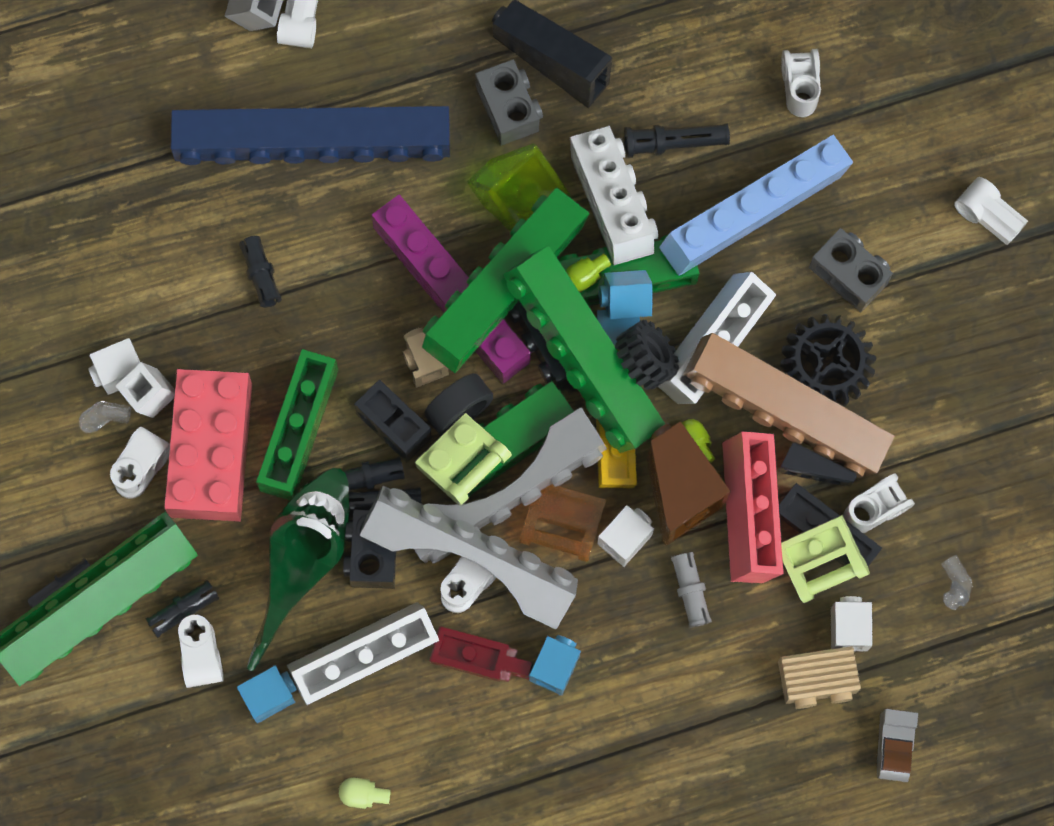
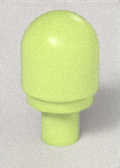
(362, 793)

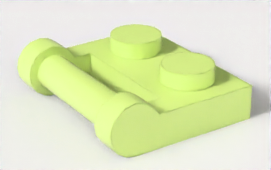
(455, 451)
(818, 547)

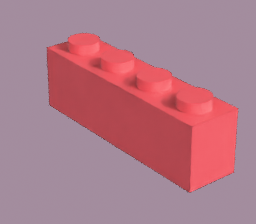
(752, 508)

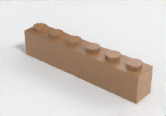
(787, 405)

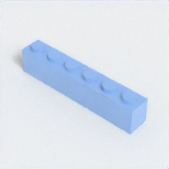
(755, 205)

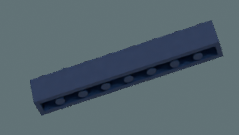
(310, 134)

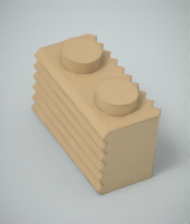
(819, 676)

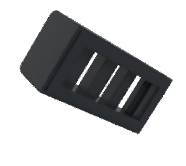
(810, 465)

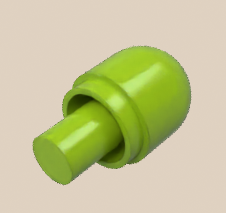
(586, 272)
(700, 436)

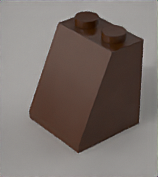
(682, 482)

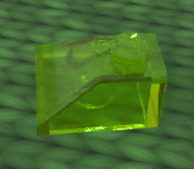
(514, 183)

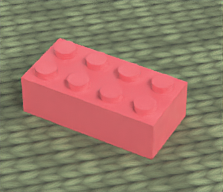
(208, 445)

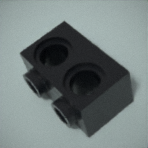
(393, 420)
(364, 549)

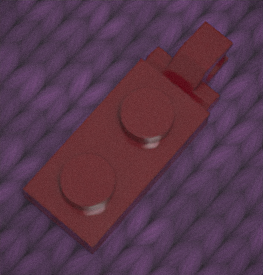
(478, 656)

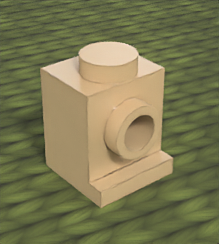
(426, 366)

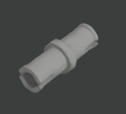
(691, 589)

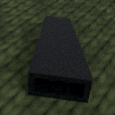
(553, 51)

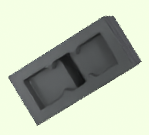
(502, 103)
(844, 275)

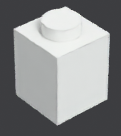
(113, 364)
(146, 390)
(626, 534)
(851, 624)

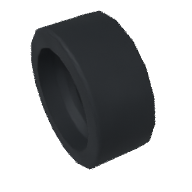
(464, 396)

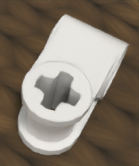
(801, 75)
(143, 458)
(881, 501)
(469, 577)
(199, 658)

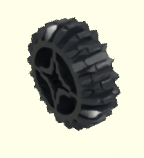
(817, 353)

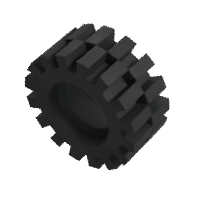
(647, 354)

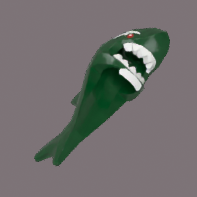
(303, 548)

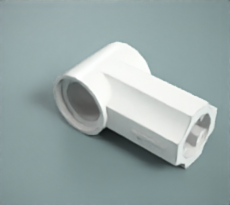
(298, 24)
(983, 204)

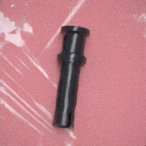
(658, 144)

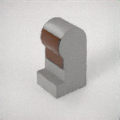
(896, 744)

